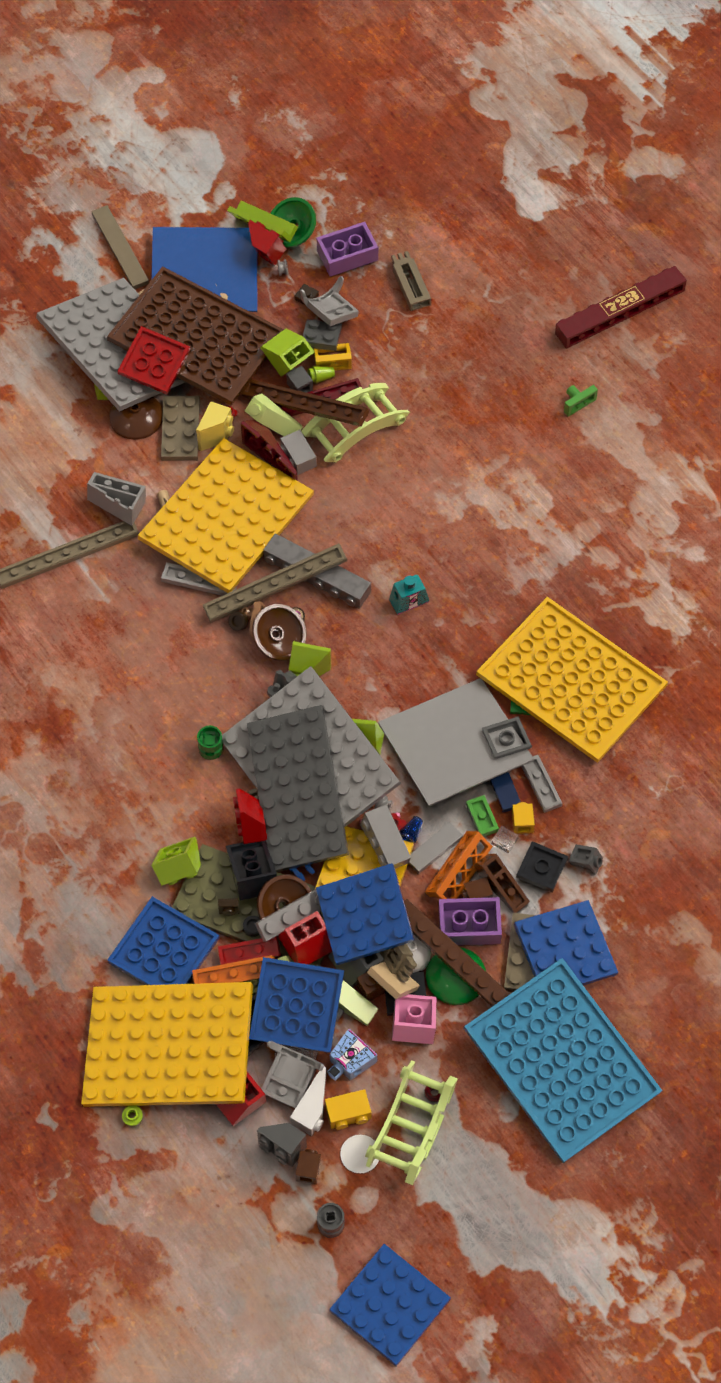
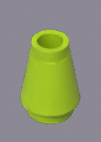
(320, 374)

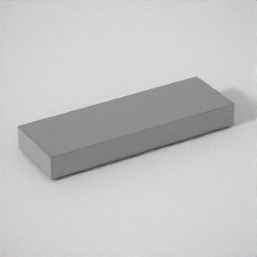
(542, 784)
(434, 847)

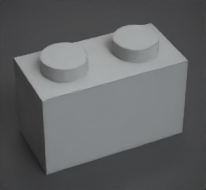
(298, 452)

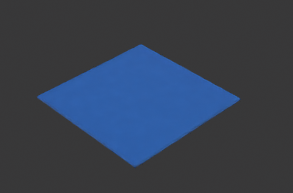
(210, 259)

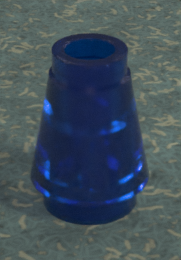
(412, 829)

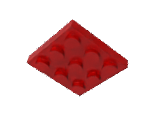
(154, 360)

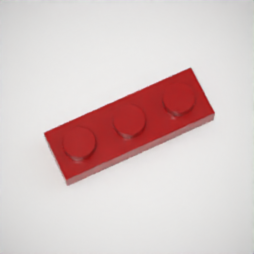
(248, 950)

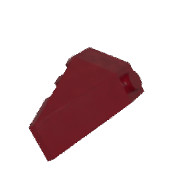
(263, 443)

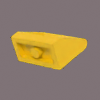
(337, 361)

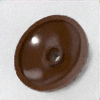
(139, 422)
(287, 626)
(280, 889)

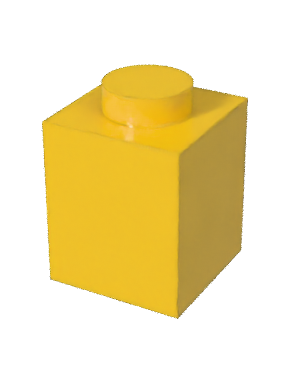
(523, 818)

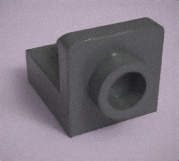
(586, 857)

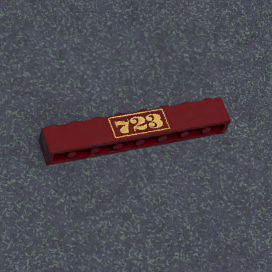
(620, 307)

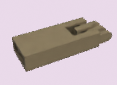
(415, 289)
(400, 962)

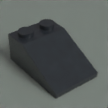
(250, 867)

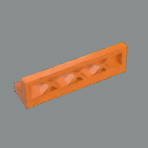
(457, 861)
(232, 972)

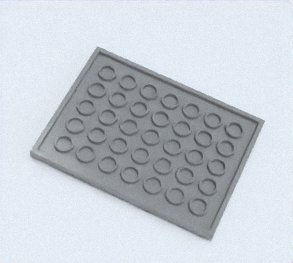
(82, 331)
(358, 768)

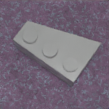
(117, 496)
(385, 837)

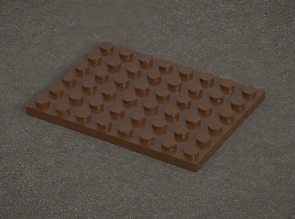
(220, 333)

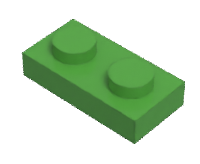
(482, 816)

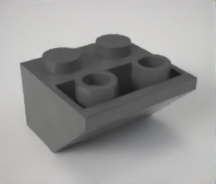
(356, 967)
(283, 1141)

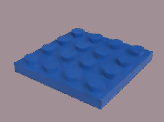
(365, 914)
(569, 935)
(163, 946)
(296, 1004)
(390, 1304)

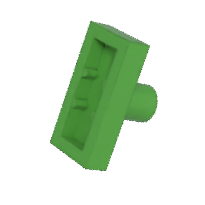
(579, 399)

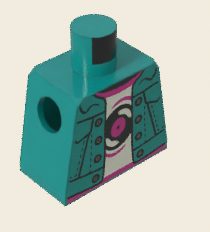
(408, 594)

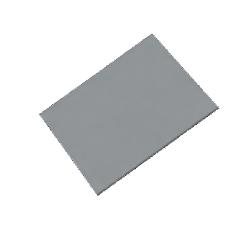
(445, 741)

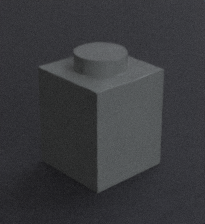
(299, 380)

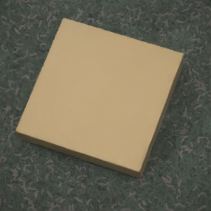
(392, 982)

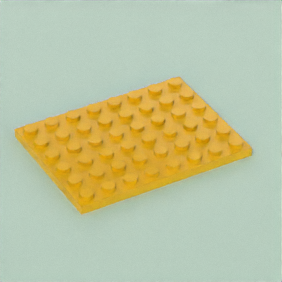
(225, 515)
(572, 679)
(168, 1044)

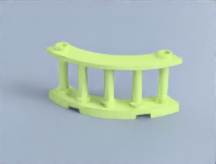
(357, 396)
(429, 1132)

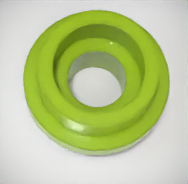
(132, 1121)

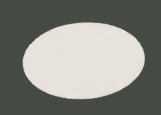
(354, 1152)

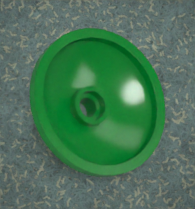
(299, 213)
(447, 985)

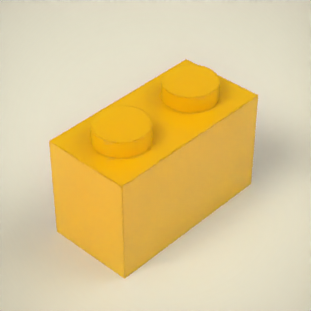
(348, 1109)

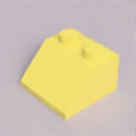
(214, 426)

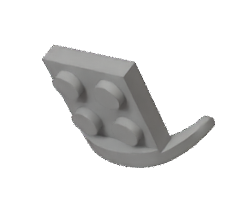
(331, 306)
(289, 1075)

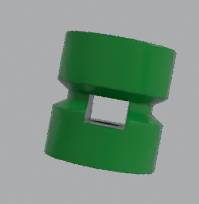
(210, 742)

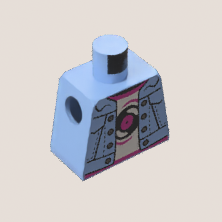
(350, 1057)

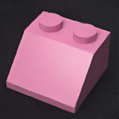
(414, 1019)

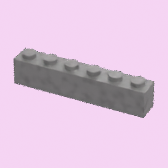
(336, 581)

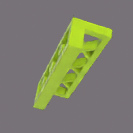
(247, 212)

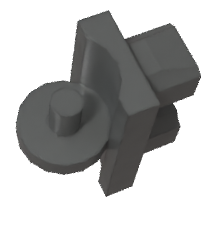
(280, 680)

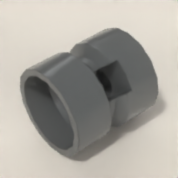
(330, 1220)

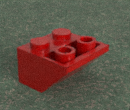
(266, 242)
(249, 817)
(306, 939)
(253, 1100)

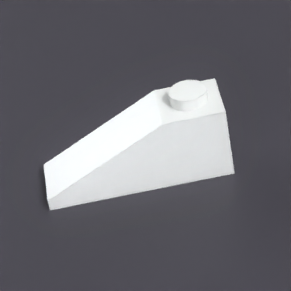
(309, 1111)

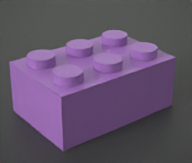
(347, 249)
(471, 920)

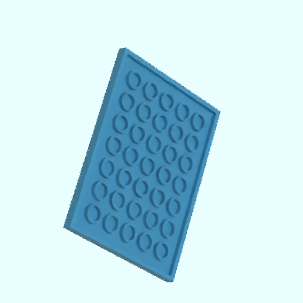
(562, 1060)

